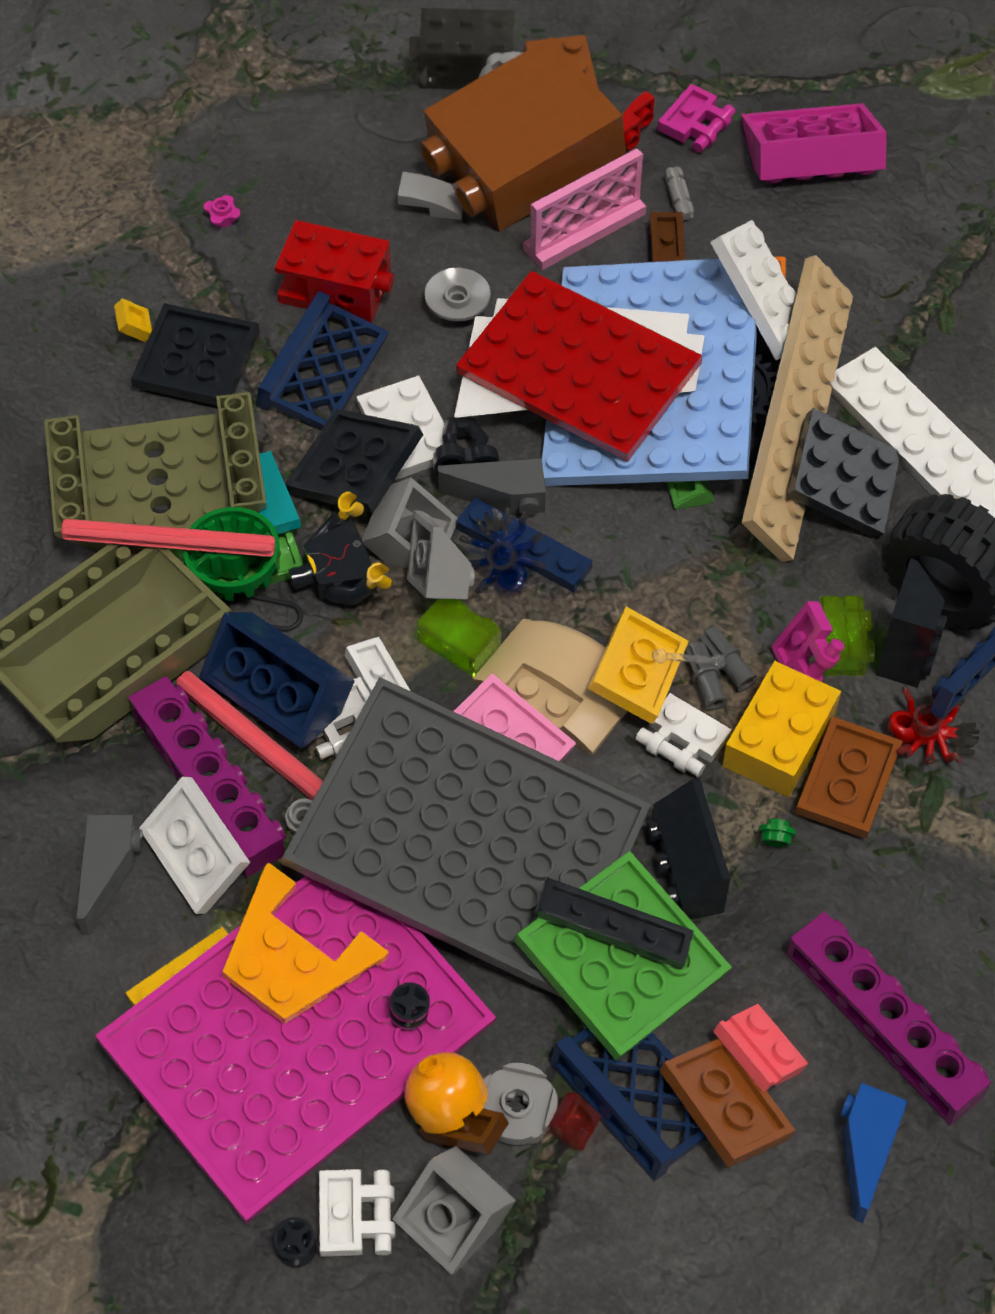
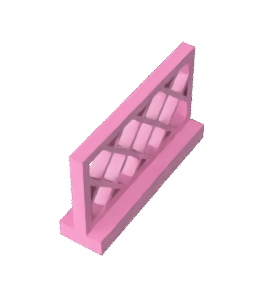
(597, 219)

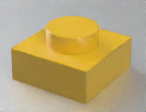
(133, 319)

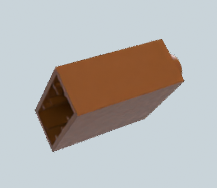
(521, 134)

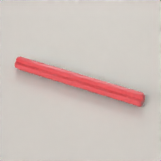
(168, 537)
(250, 734)

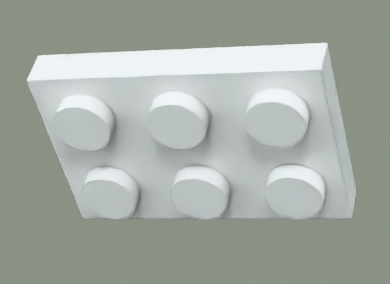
(411, 404)
(194, 845)

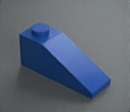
(868, 1139)

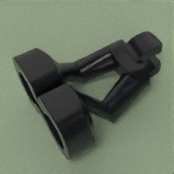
(452, 454)

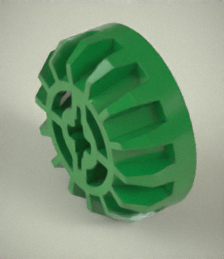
(212, 565)

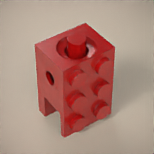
(338, 263)

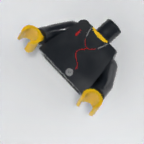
(338, 559)

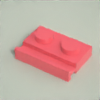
(760, 1047)

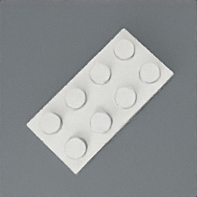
(758, 282)

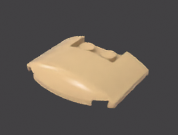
(552, 673)

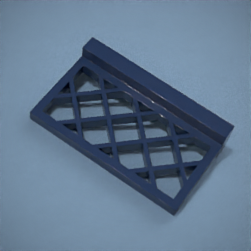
(301, 344)
(617, 1113)

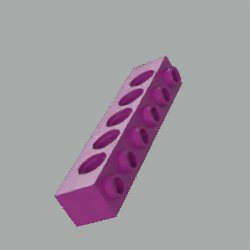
(164, 701)
(918, 1066)

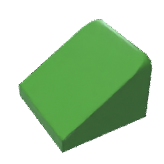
(690, 493)

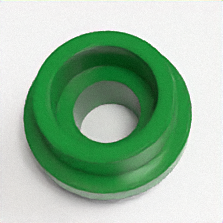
(776, 833)

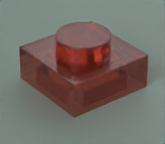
(574, 1121)

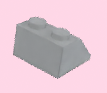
(391, 522)
(436, 563)
(453, 1209)

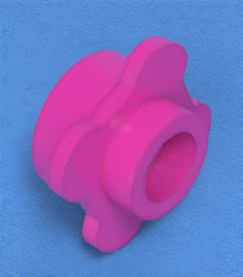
(222, 211)

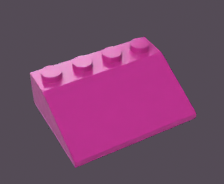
(814, 142)

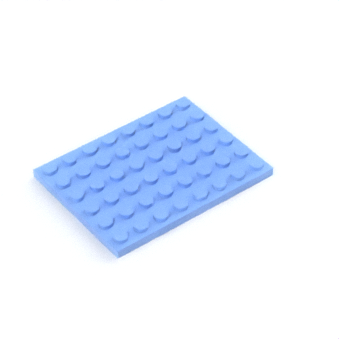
(703, 430)

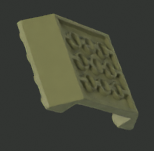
(107, 472)

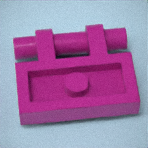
(687, 114)
(807, 637)

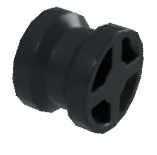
(409, 996)
(291, 1234)

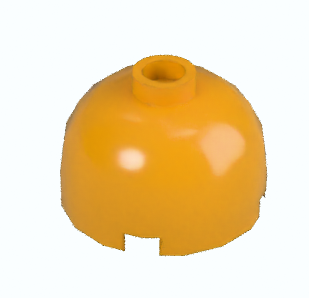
(444, 1091)

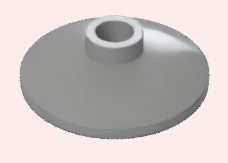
(457, 294)

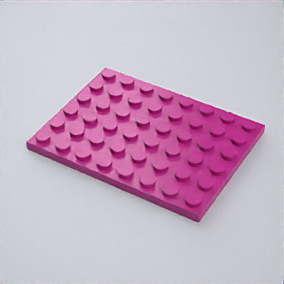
(275, 1098)

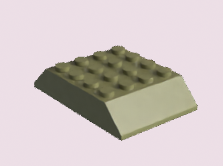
(105, 636)

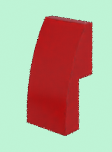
(637, 116)

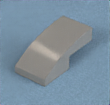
(430, 193)

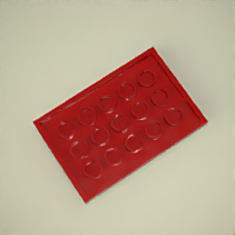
(579, 365)

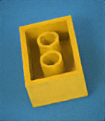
(781, 728)

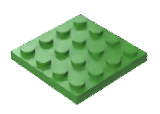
(614, 989)

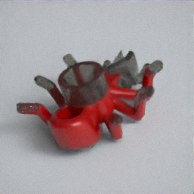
(925, 728)

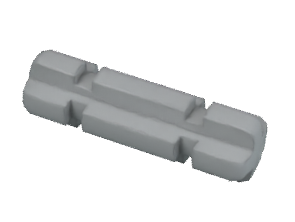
(679, 192)

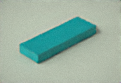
(279, 508)

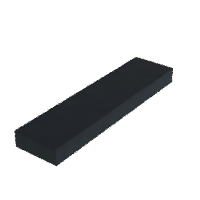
(614, 923)

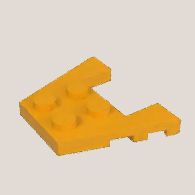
(281, 966)

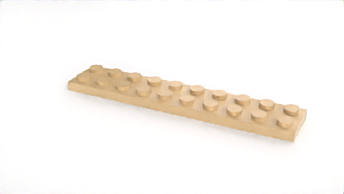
(800, 385)

